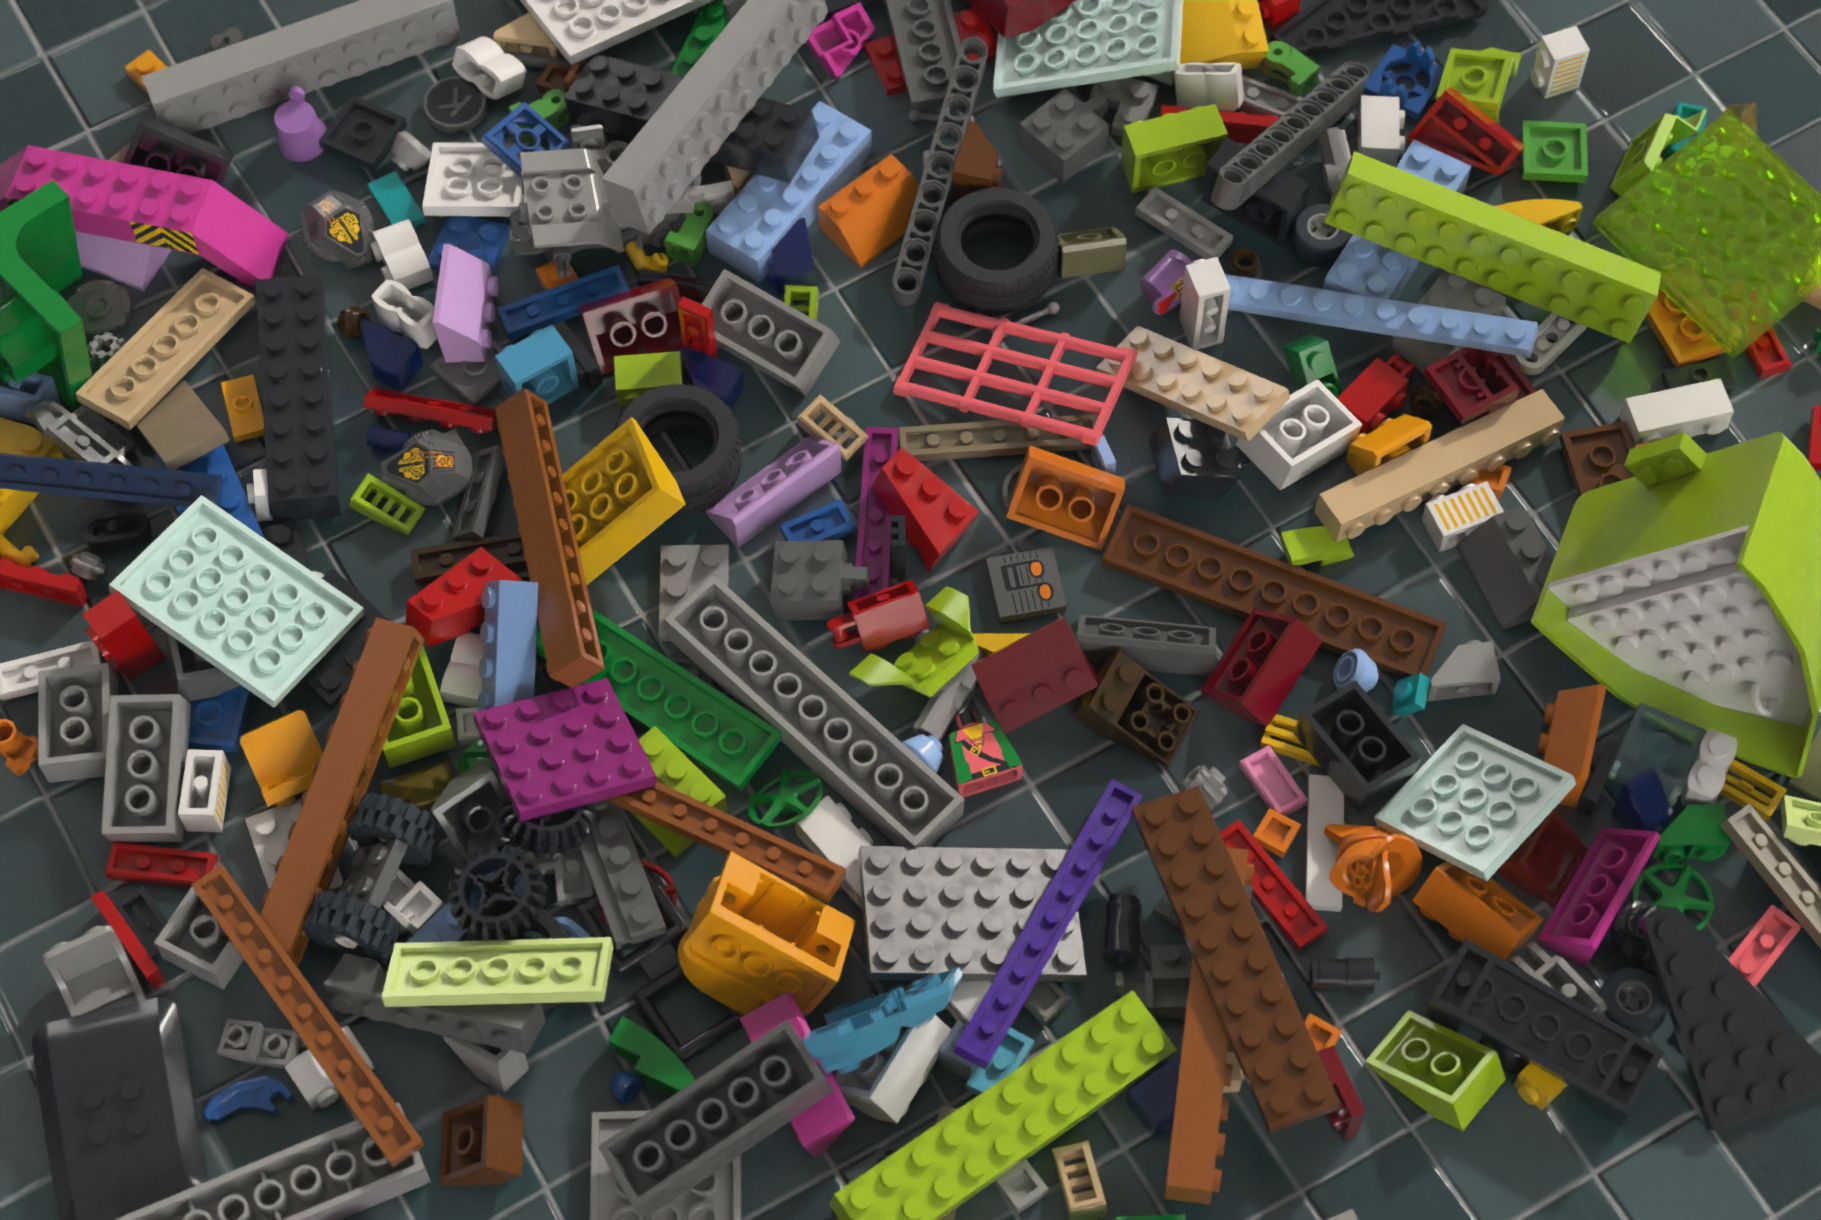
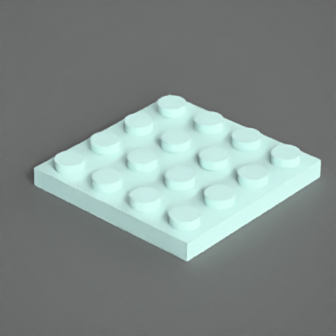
(1475, 801)

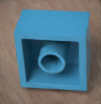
(539, 364)

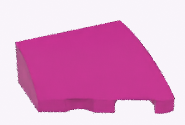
(840, 39)

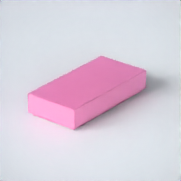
(1273, 781)

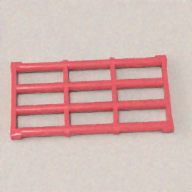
(1036, 393)

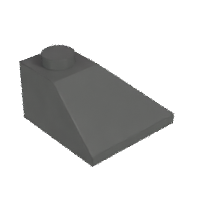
(470, 811)

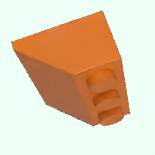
(870, 211)
(1065, 498)
(1572, 734)
(1477, 910)

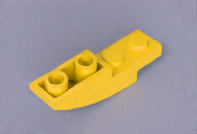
(1551, 213)

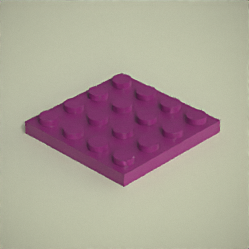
(564, 749)

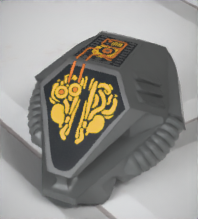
(338, 229)
(429, 468)

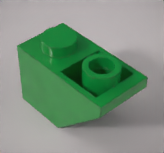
(1312, 360)
(1694, 835)

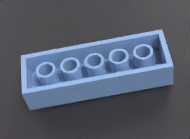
(770, 207)
(1380, 271)

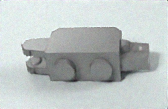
(1560, 976)

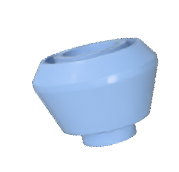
(1355, 666)
(927, 749)

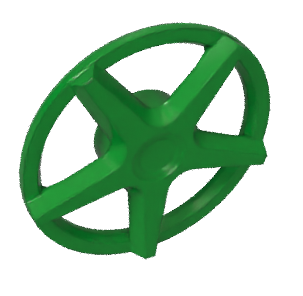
(786, 799)
(1675, 894)

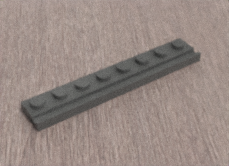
(620, 879)

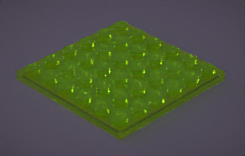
(1725, 231)

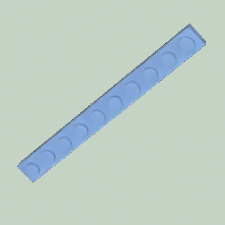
(1382, 316)

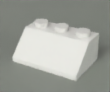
(894, 1074)

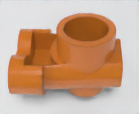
(17, 747)

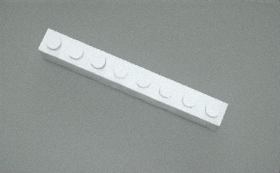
(834, 837)

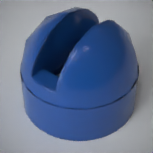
(625, 1086)

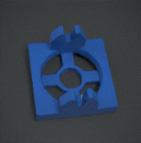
(1419, 61)
(522, 115)

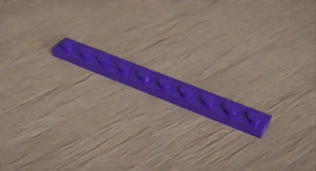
(1047, 926)

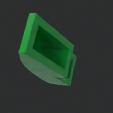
(654, 1061)

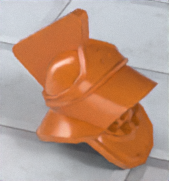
(1372, 864)

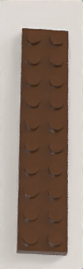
(1242, 579)
(1235, 960)

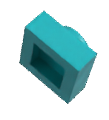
(1410, 694)

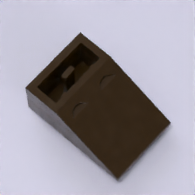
(1135, 710)

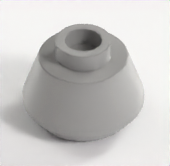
(409, 152)

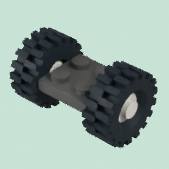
(388, 836)

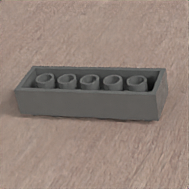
(715, 1119)

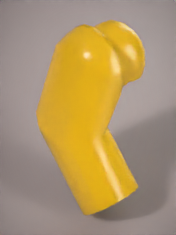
(641, 260)
(22, 558)

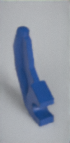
(247, 1094)

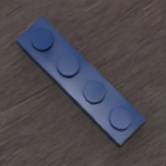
(559, 302)

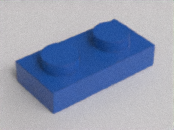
(824, 523)

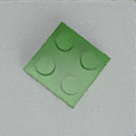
(1554, 151)

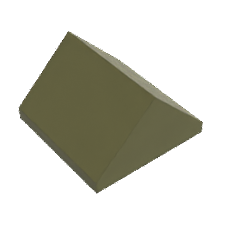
(1091, 252)

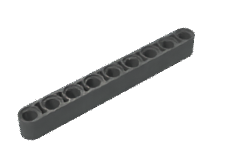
(1289, 135)
(939, 184)

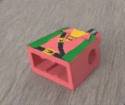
(981, 756)

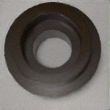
(1248, 257)

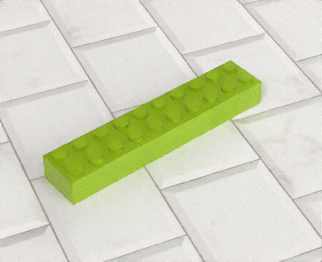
(1493, 247)
(1011, 1118)

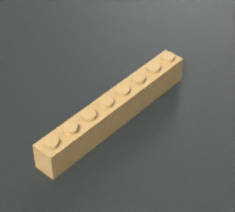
(1439, 466)

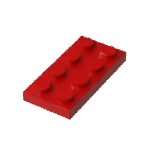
(885, 60)

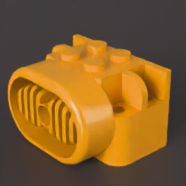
(762, 940)

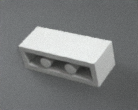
(1204, 303)
(1686, 409)

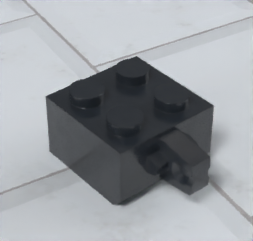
(1195, 459)

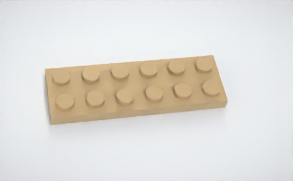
(165, 348)
(1198, 384)

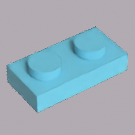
(1007, 1059)

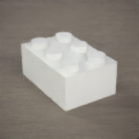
(1302, 435)

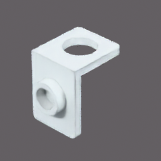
(587, 137)

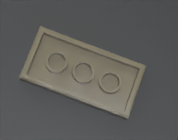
(181, 427)

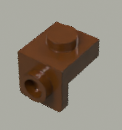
(558, 76)

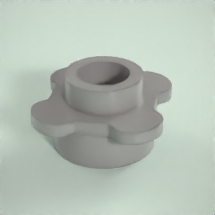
(87, 565)

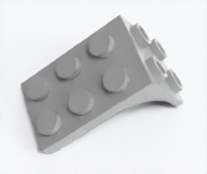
(94, 972)

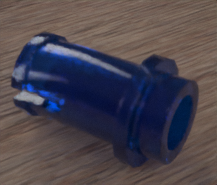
(386, 438)

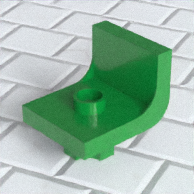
(35, 321)

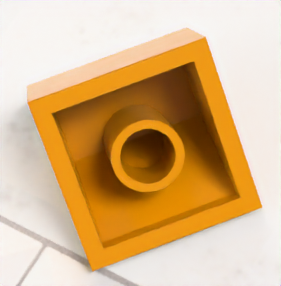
(1387, 442)

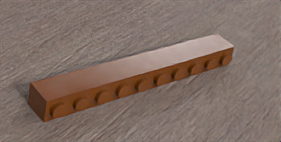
(549, 539)
(340, 781)
(1200, 1087)

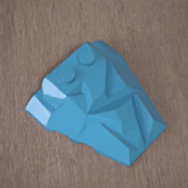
(874, 1022)

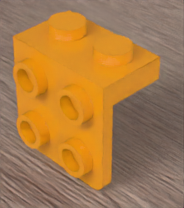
(282, 757)

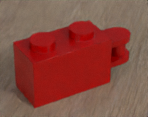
(1378, 391)
(881, 618)

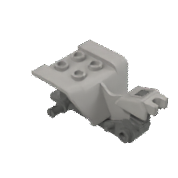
(571, 210)

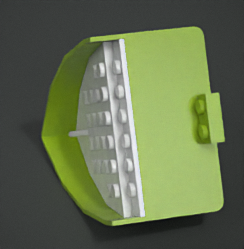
(1700, 591)

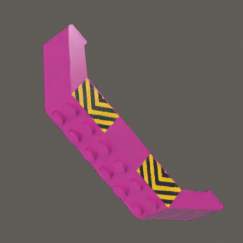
(152, 209)

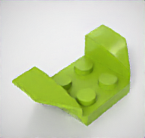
(1480, 76)
(1645, 149)
(935, 657)

